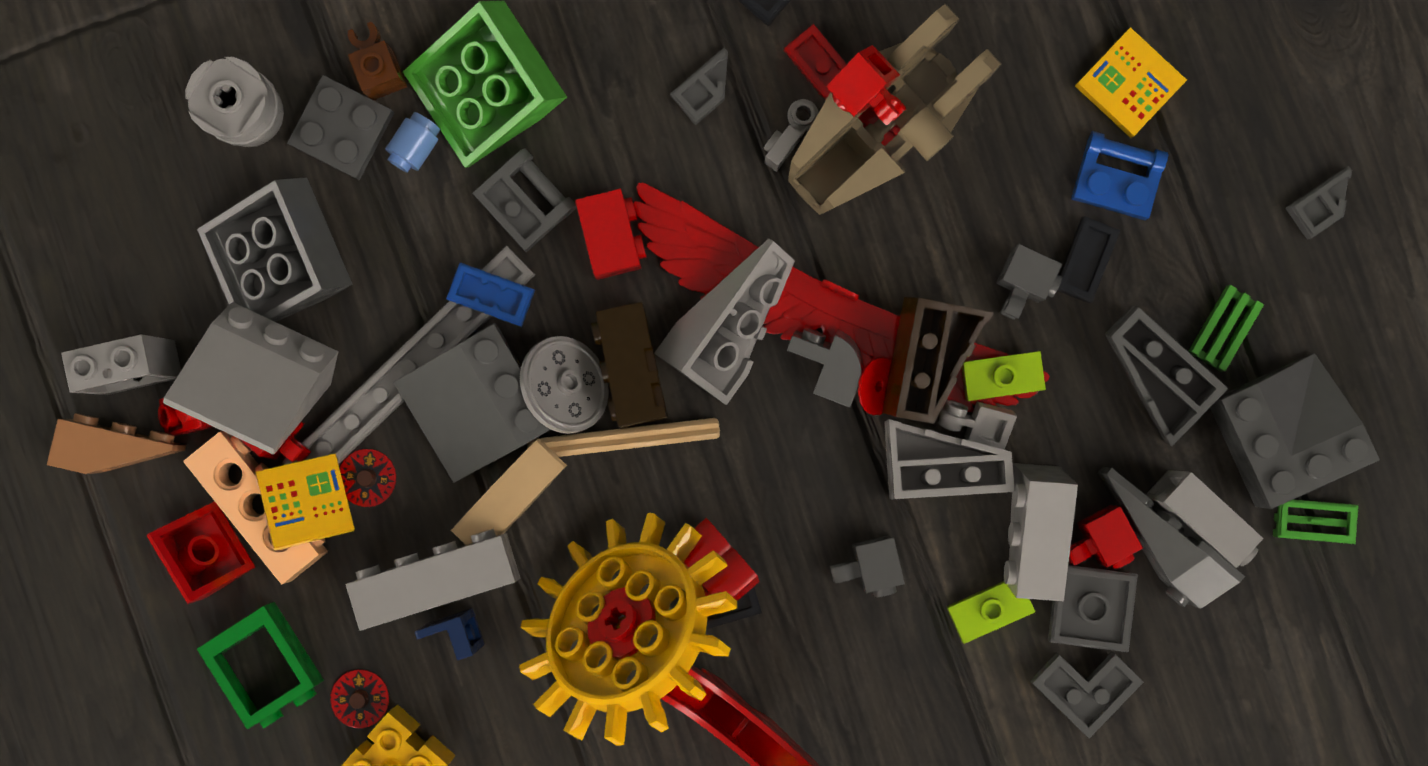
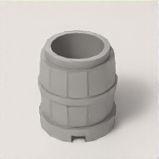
(251, 119)

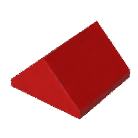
(201, 552)

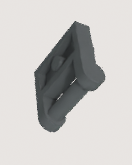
(515, 209)

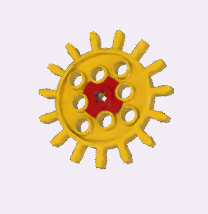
(625, 627)

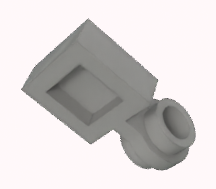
(782, 145)
(986, 425)

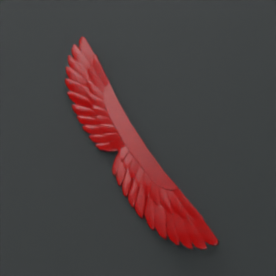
(708, 252)

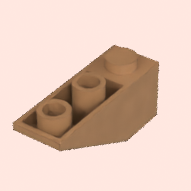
(93, 448)

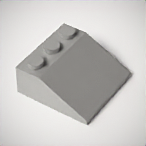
(252, 378)

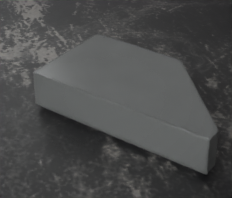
(703, 89)
(1321, 205)

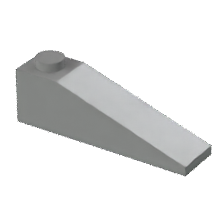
(720, 331)

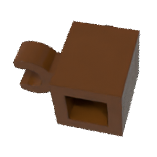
(375, 65)

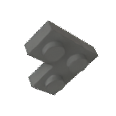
(1089, 700)

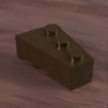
(928, 356)
(629, 365)

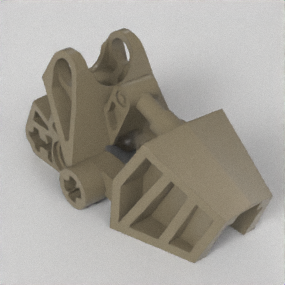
(846, 160)

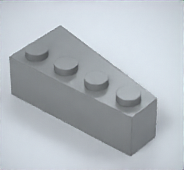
(432, 581)

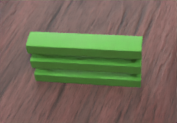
(1243, 300)
(1351, 523)

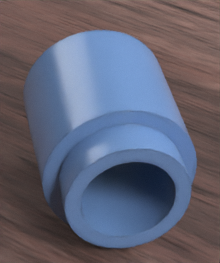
(412, 142)

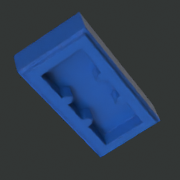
(490, 294)

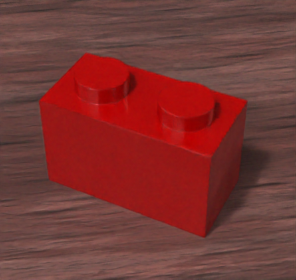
(609, 233)

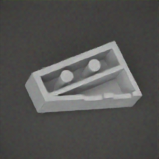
(941, 465)
(1040, 532)

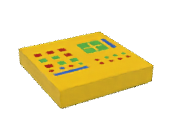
(1130, 82)
(304, 501)

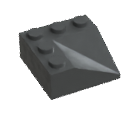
(1292, 432)

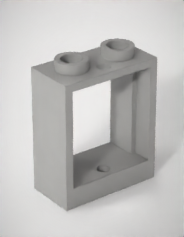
(117, 364)
(1205, 516)

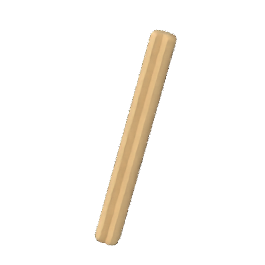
(632, 437)

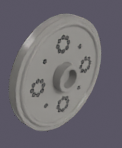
(563, 385)

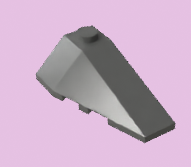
(1189, 568)

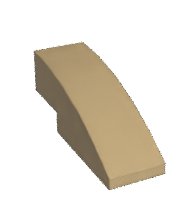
(511, 493)

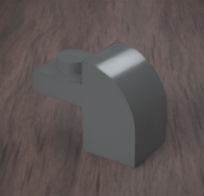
(841, 363)

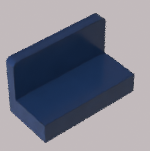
(461, 629)

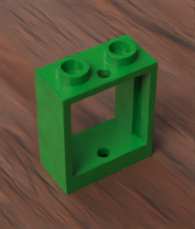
(290, 647)

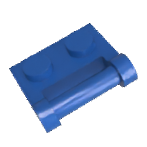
(1116, 188)

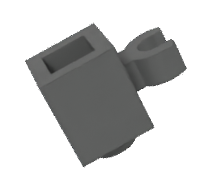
(1027, 276)
(875, 564)

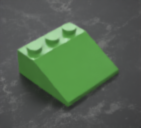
(484, 81)

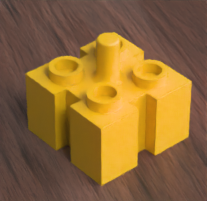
(399, 745)

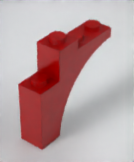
(738, 724)

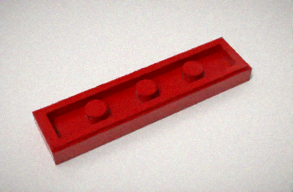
(820, 64)

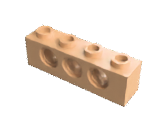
(211, 468)

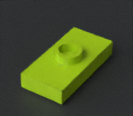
(1003, 376)
(987, 611)

